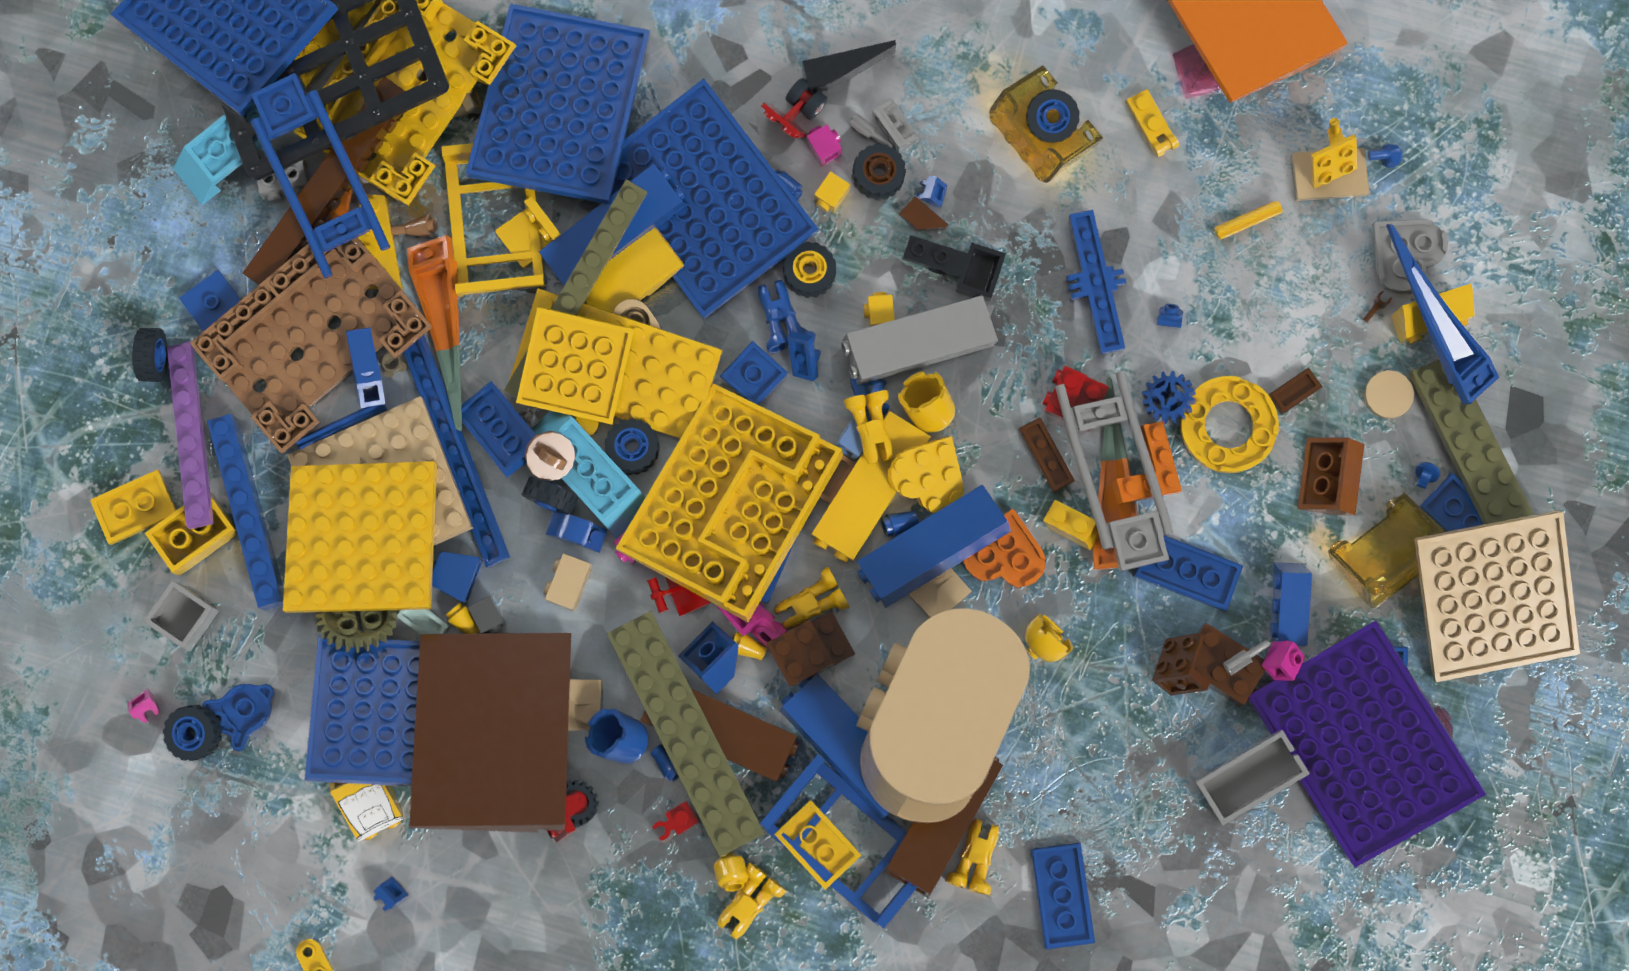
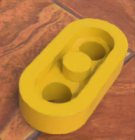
(317, 960)

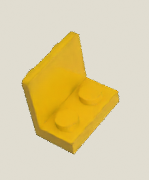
(516, 233)

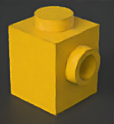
(879, 308)

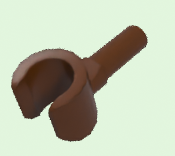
(1378, 304)

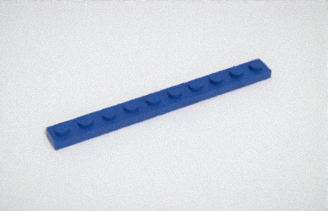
(457, 453)

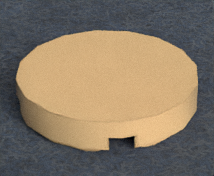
(1388, 394)

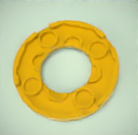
(1263, 418)

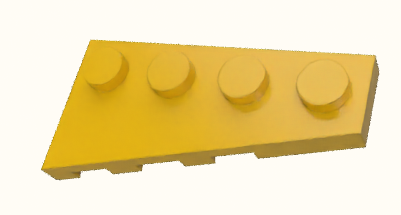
(386, 258)

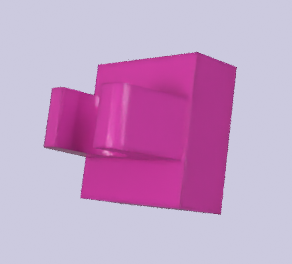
(142, 703)

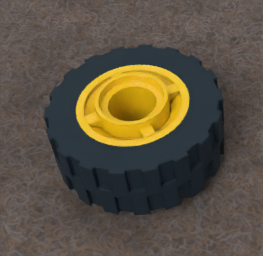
(809, 284)

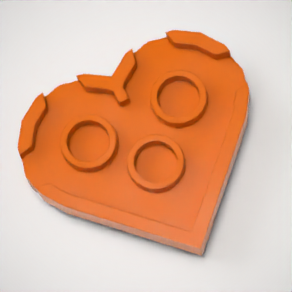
(1012, 557)

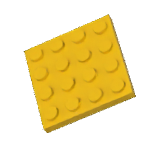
(575, 365)

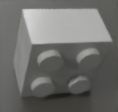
(181, 615)

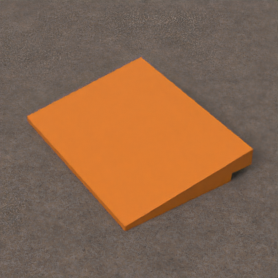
(1258, 40)

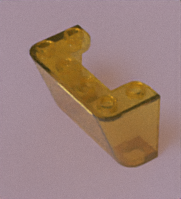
(1043, 158)

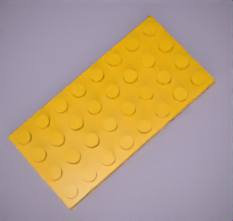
(663, 372)

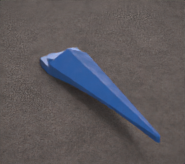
(1461, 356)

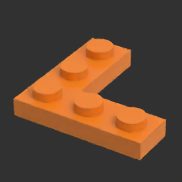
(1136, 487)

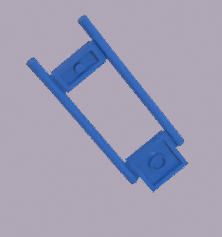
(283, 109)

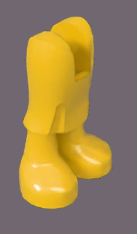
(871, 431)
(806, 604)
(977, 852)
(746, 907)

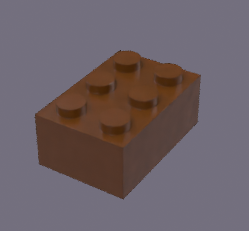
(1213, 653)

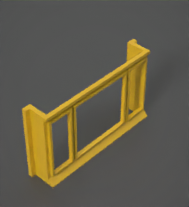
(460, 154)

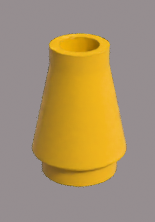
(462, 619)
(748, 646)

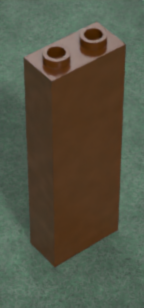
(746, 738)
(931, 845)

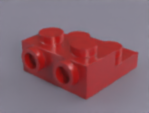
(1079, 390)

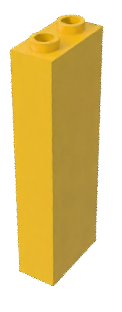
(864, 496)

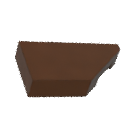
(921, 216)

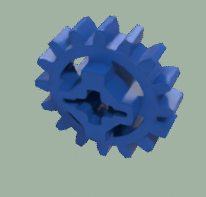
(1158, 394)

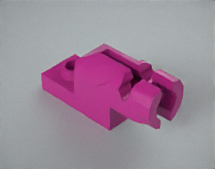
(760, 624)

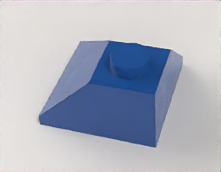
(712, 657)

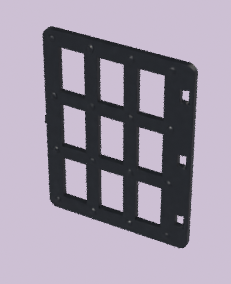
(362, 79)

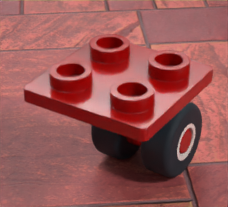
(801, 100)

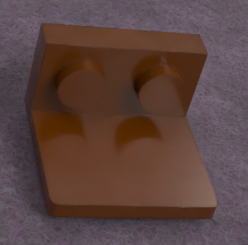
(1176, 665)

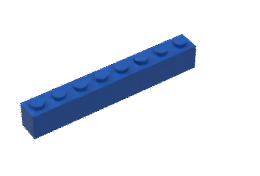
(247, 511)

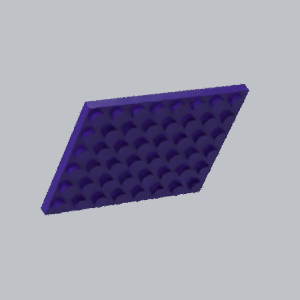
(1370, 744)

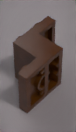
(810, 648)

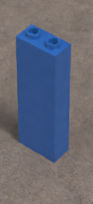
(658, 207)
(933, 546)
(832, 731)

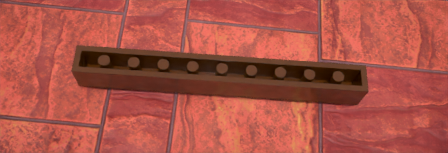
(321, 193)

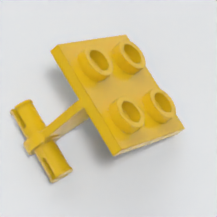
(1336, 159)

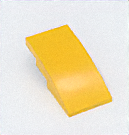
(635, 272)

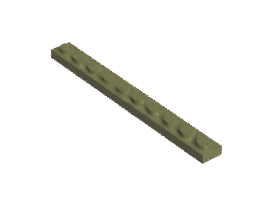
(593, 260)

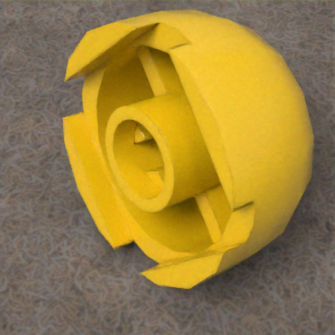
(1045, 640)

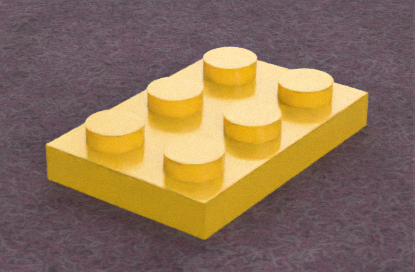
(133, 507)
(823, 843)

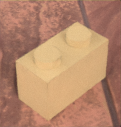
(568, 582)

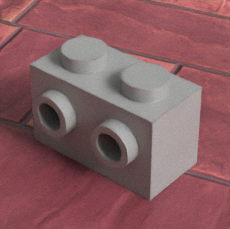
(297, 174)

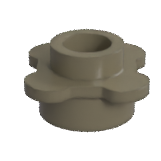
(385, 361)

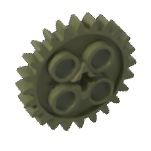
(344, 631)

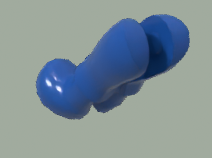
(777, 313)

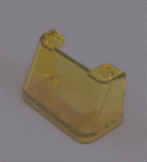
(1386, 554)

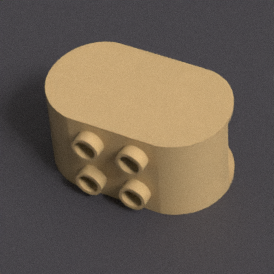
(941, 714)

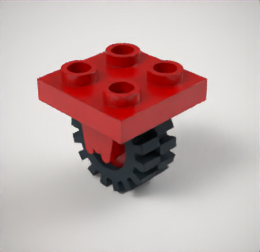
(580, 808)

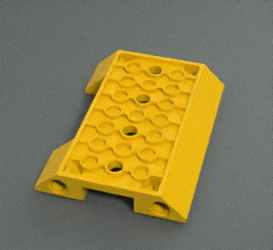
(471, 57)

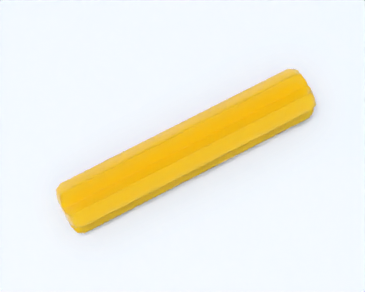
(1248, 219)

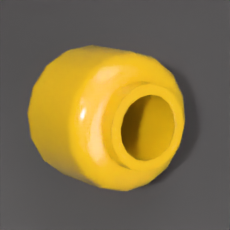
(731, 872)

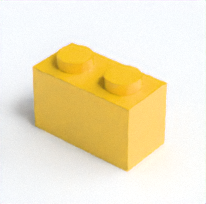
(1071, 524)

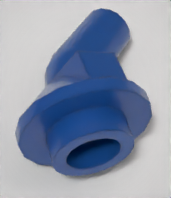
(1390, 155)

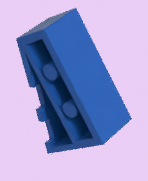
(1291, 603)

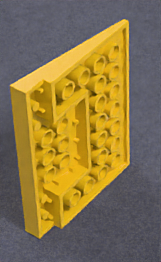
(730, 501)

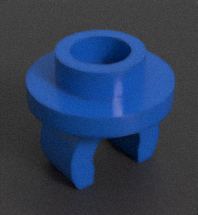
(1426, 473)

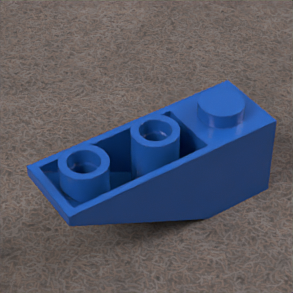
(365, 368)

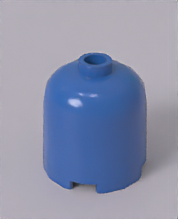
(616, 736)

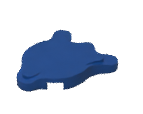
(243, 711)

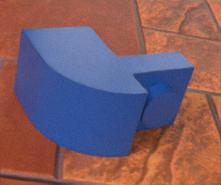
(576, 531)

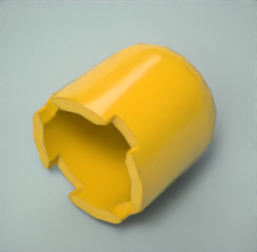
(927, 402)

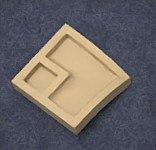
(940, 593)
(584, 702)

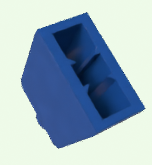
(456, 574)

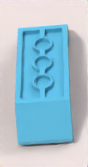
(211, 158)
(595, 476)

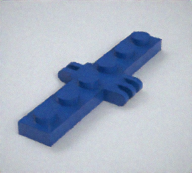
(1096, 282)

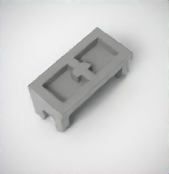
(895, 126)

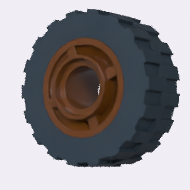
(879, 157)

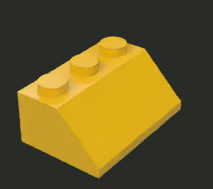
(1411, 325)

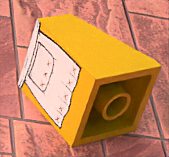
(367, 807)

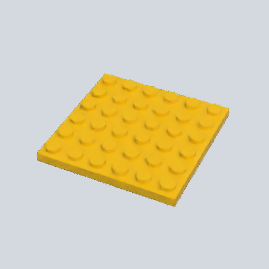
(360, 537)

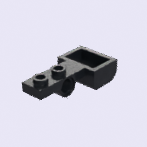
(976, 269)

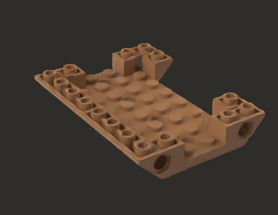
(295, 312)

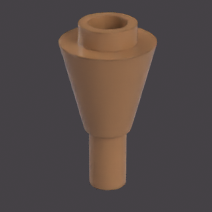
(422, 226)

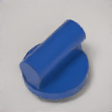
(1170, 316)

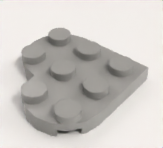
(1423, 240)

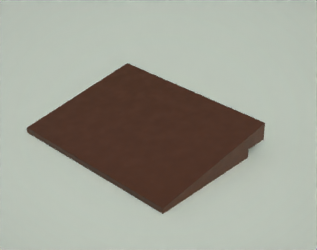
(491, 732)

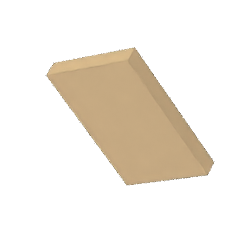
(1346, 186)

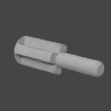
(867, 129)
(1243, 658)

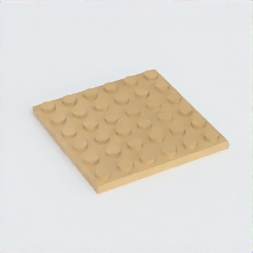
(395, 437)
(1497, 595)

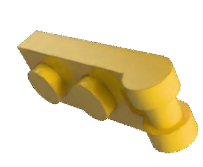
(1151, 123)

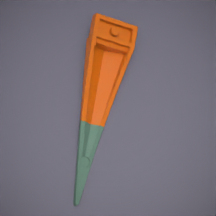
(434, 279)
(1113, 466)

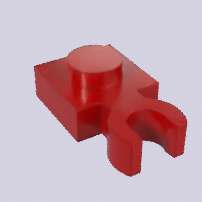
(679, 819)

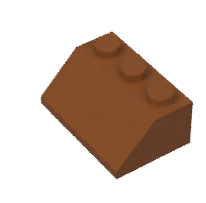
(1331, 476)

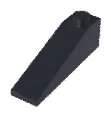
(835, 69)

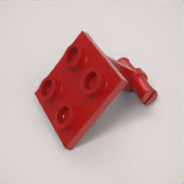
(684, 599)

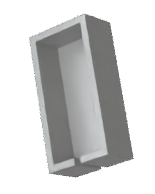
(1252, 777)

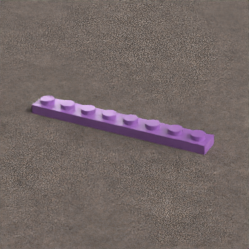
(190, 436)

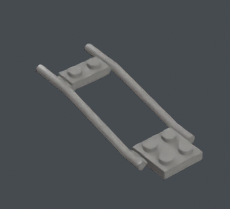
(1136, 539)

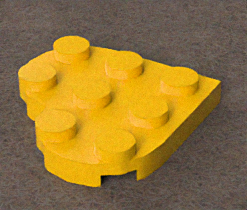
(928, 474)

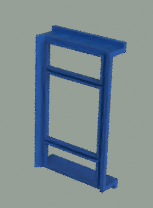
(818, 767)

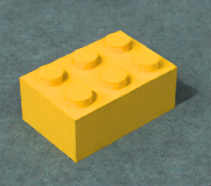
(186, 547)

